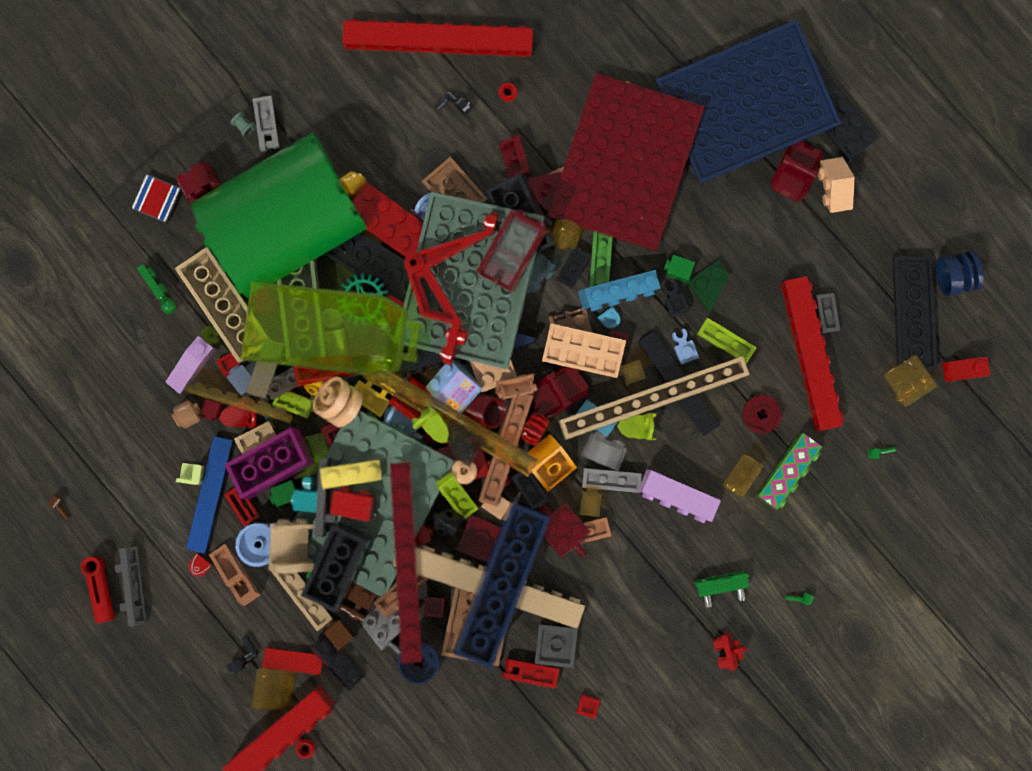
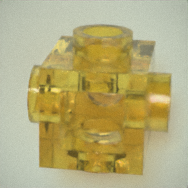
(566, 234)

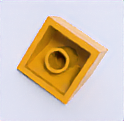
(552, 463)

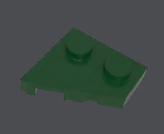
(709, 284)

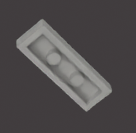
(611, 480)

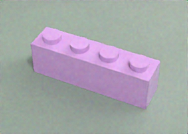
(678, 495)

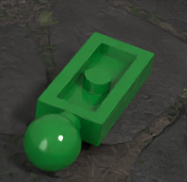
(167, 305)

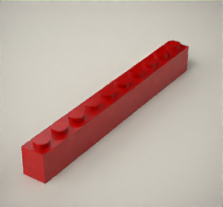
(437, 38)

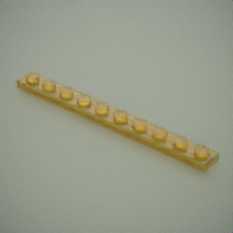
(420, 400)

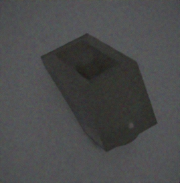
(463, 443)

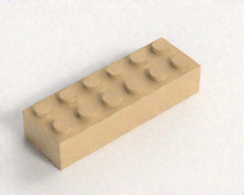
(217, 298)

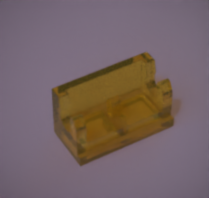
(742, 475)

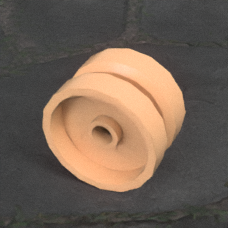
(337, 402)

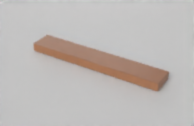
(510, 432)

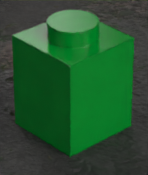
(679, 268)
(282, 493)

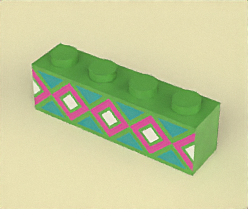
(788, 471)

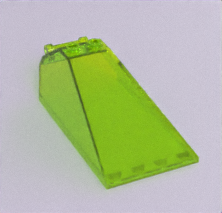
(326, 330)

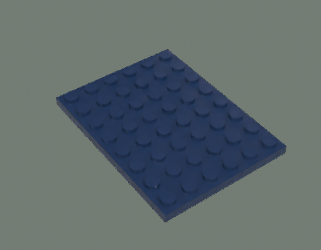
(754, 100)

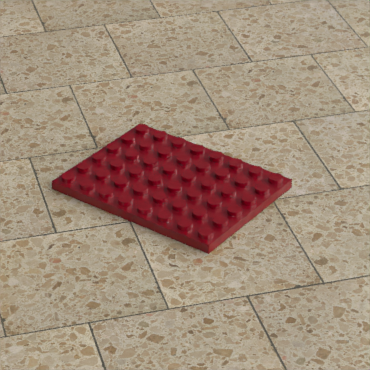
(626, 161)

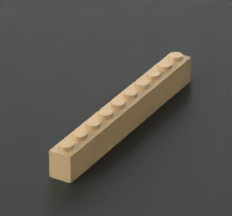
(653, 398)
(467, 577)

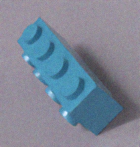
(620, 289)

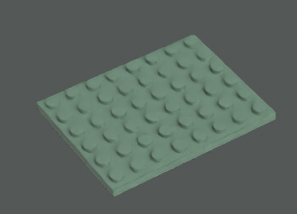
(483, 306)
(371, 440)

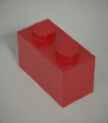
(353, 504)

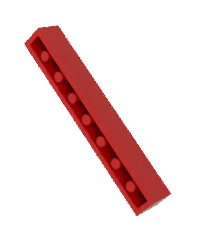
(811, 354)

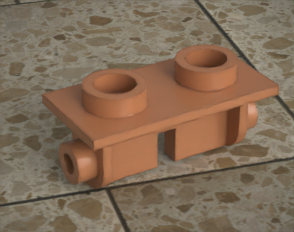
(524, 384)

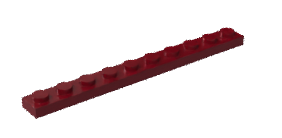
(405, 562)

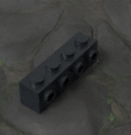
(425, 360)

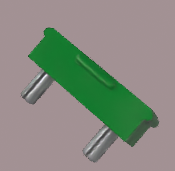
(721, 584)

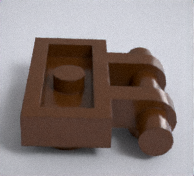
(362, 598)

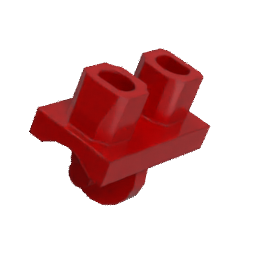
(730, 660)

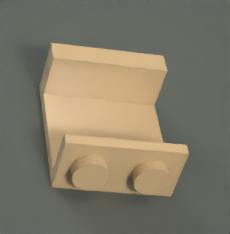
(289, 546)

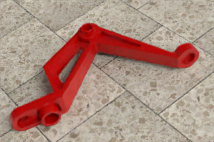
(425, 261)

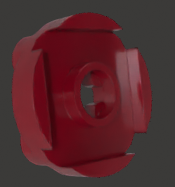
(751, 418)

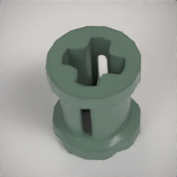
(243, 124)

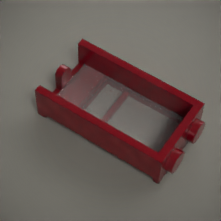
(512, 250)

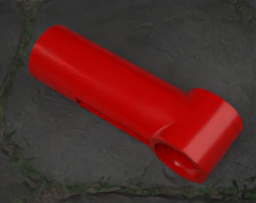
(98, 589)

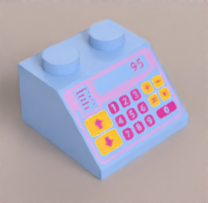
(454, 386)

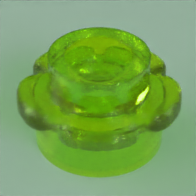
(207, 331)

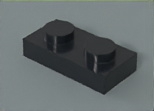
(573, 267)

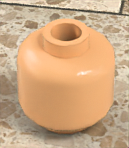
(464, 479)

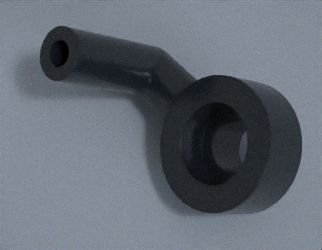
(461, 104)
(238, 664)

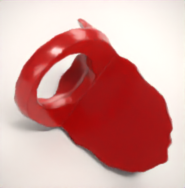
(238, 417)

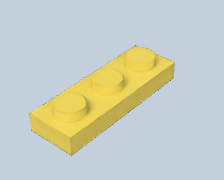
(350, 474)

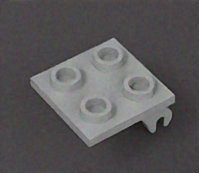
(382, 629)

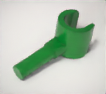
(875, 453)
(806, 599)

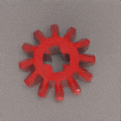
(535, 428)

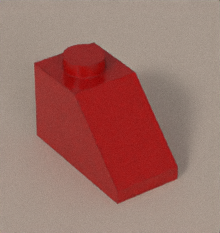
(966, 369)

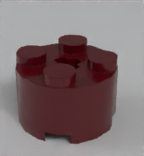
(198, 181)

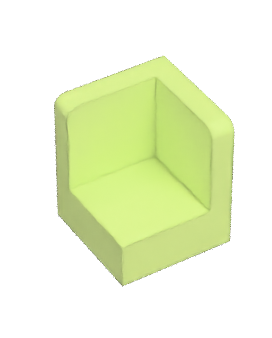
(191, 474)

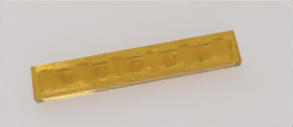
(245, 403)

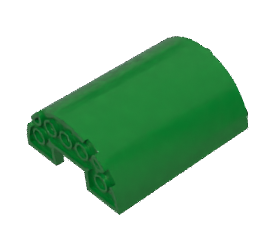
(277, 215)

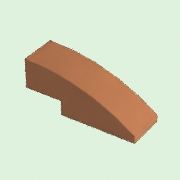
(234, 575)

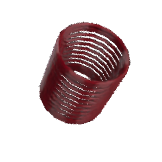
(488, 402)

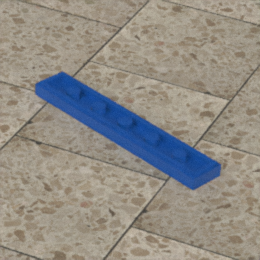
(209, 495)

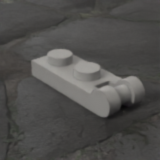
(266, 122)

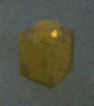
(632, 372)
(590, 502)

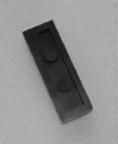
(337, 662)

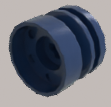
(959, 273)
(418, 674)

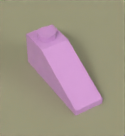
(190, 364)

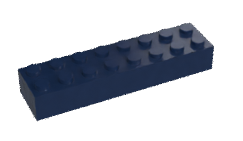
(500, 585)

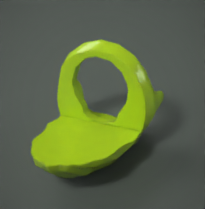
(432, 424)
(638, 426)

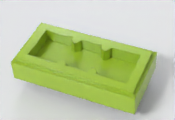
(295, 403)

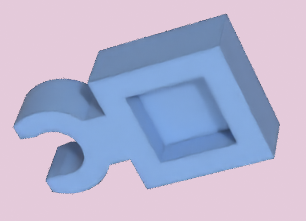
(685, 350)

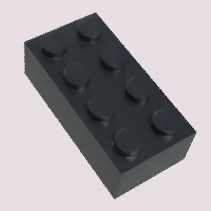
(518, 194)
(336, 566)

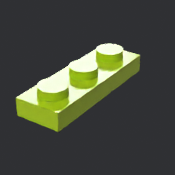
(726, 340)
(456, 495)

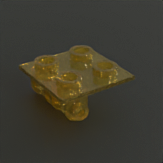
(910, 381)
(273, 689)

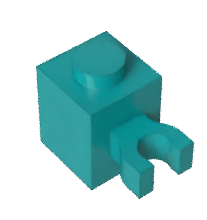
(305, 498)

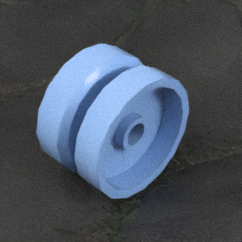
(247, 544)

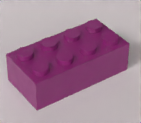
(269, 463)

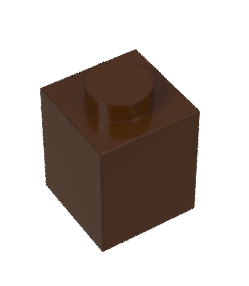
(339, 633)

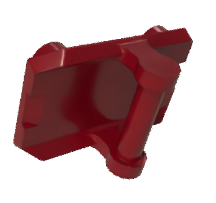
(797, 171)
(559, 391)

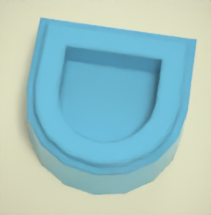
(609, 319)

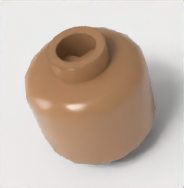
(186, 414)

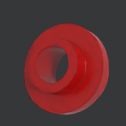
(508, 86)
(301, 753)

